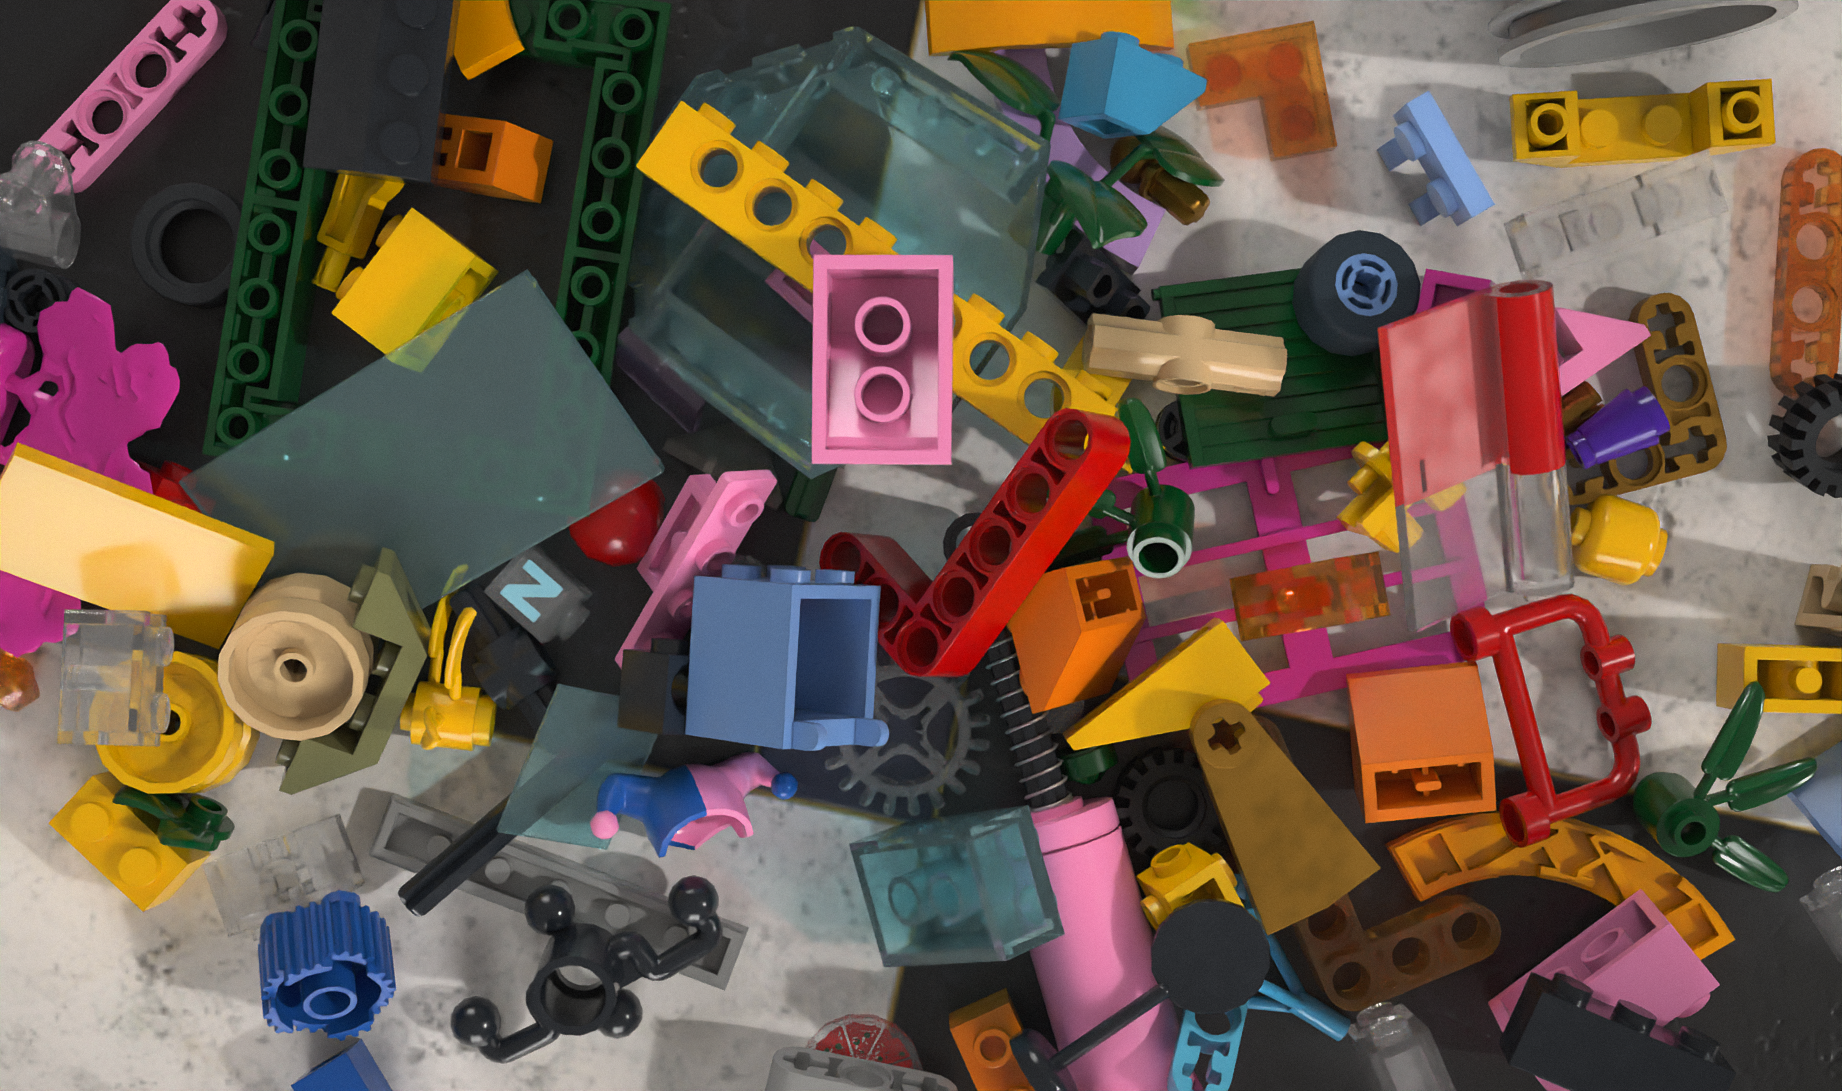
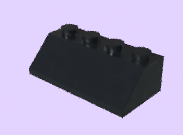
(382, 89)

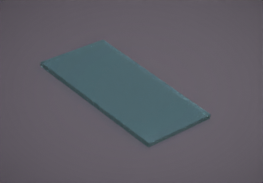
(438, 452)

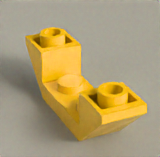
(1576, 132)

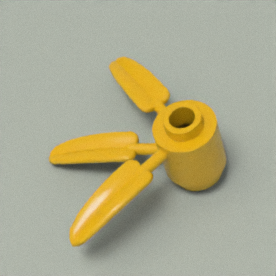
(447, 711)

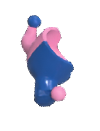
(689, 800)

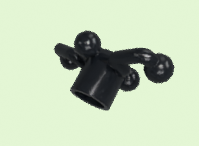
(615, 959)

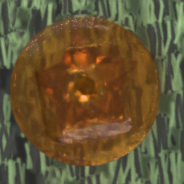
(17, 682)

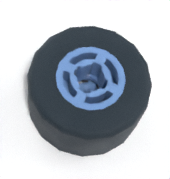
(1336, 309)

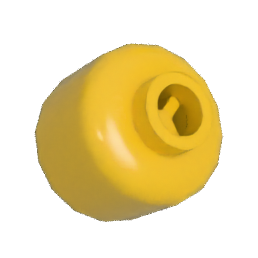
(1617, 539)

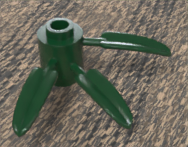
(1159, 515)
(1684, 816)

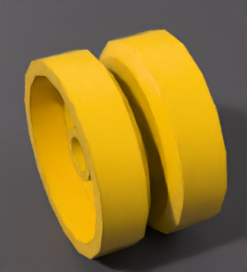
(204, 750)

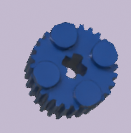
(325, 967)

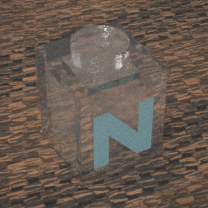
(541, 595)

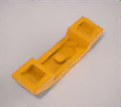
(1043, 23)

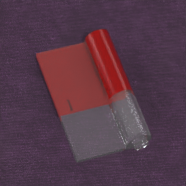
(1478, 451)

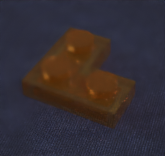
(1280, 71)

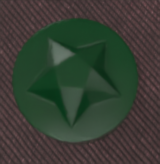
(1087, 764)

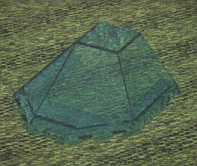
(894, 149)

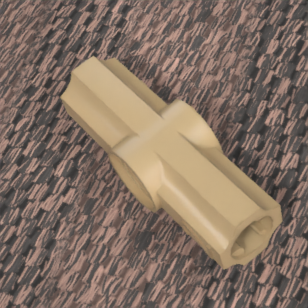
(1184, 355)

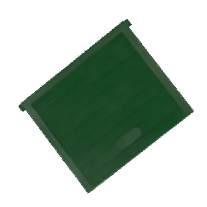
(1323, 396)

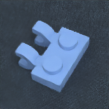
(1454, 183)

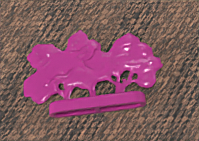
(98, 409)

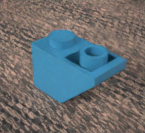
(1124, 89)

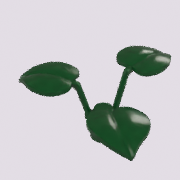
(1070, 192)

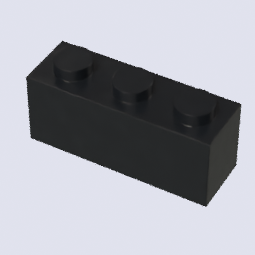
(1601, 1047)

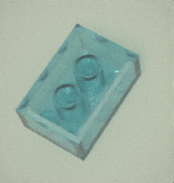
(957, 888)

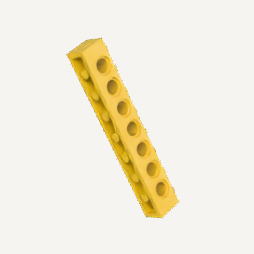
(678, 164)

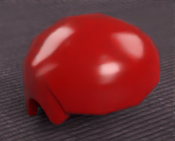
(623, 528)

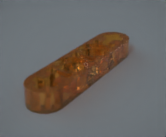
(1796, 271)

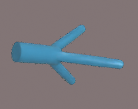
(1297, 1000)

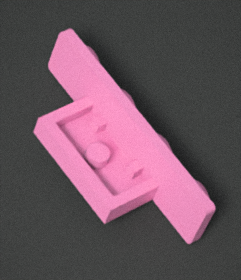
(695, 541)

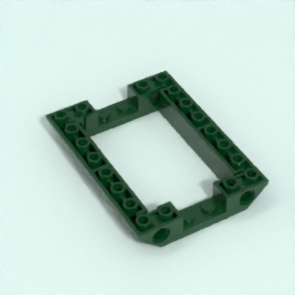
(285, 204)

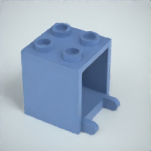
(784, 658)

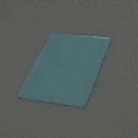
(567, 766)

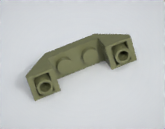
(389, 612)

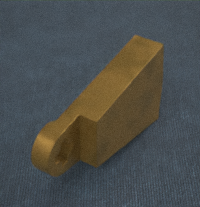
(1279, 829)

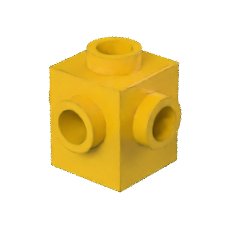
(1182, 876)

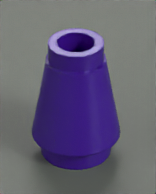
(1619, 428)

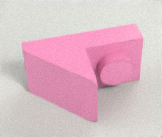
(1591, 343)

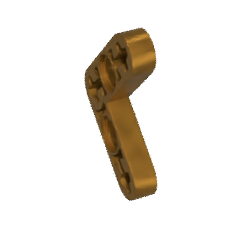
(1697, 412)

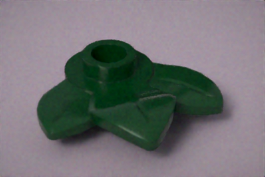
(184, 822)

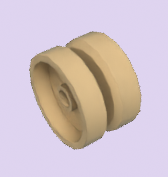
(296, 658)

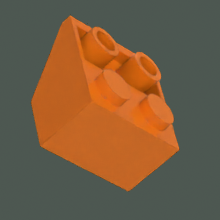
(1076, 631)
(1420, 742)

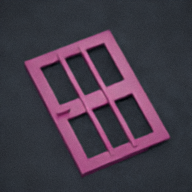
(1282, 545)

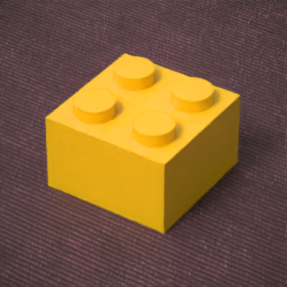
(410, 282)

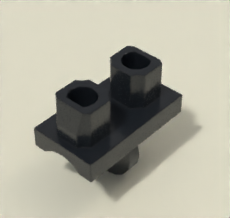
(1090, 283)

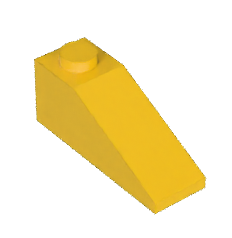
(1171, 690)

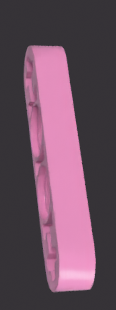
(138, 103)

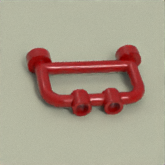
(1620, 718)

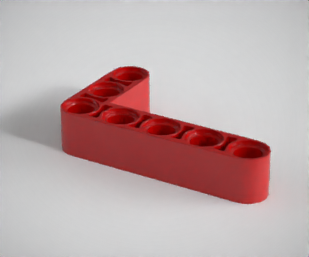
(935, 623)

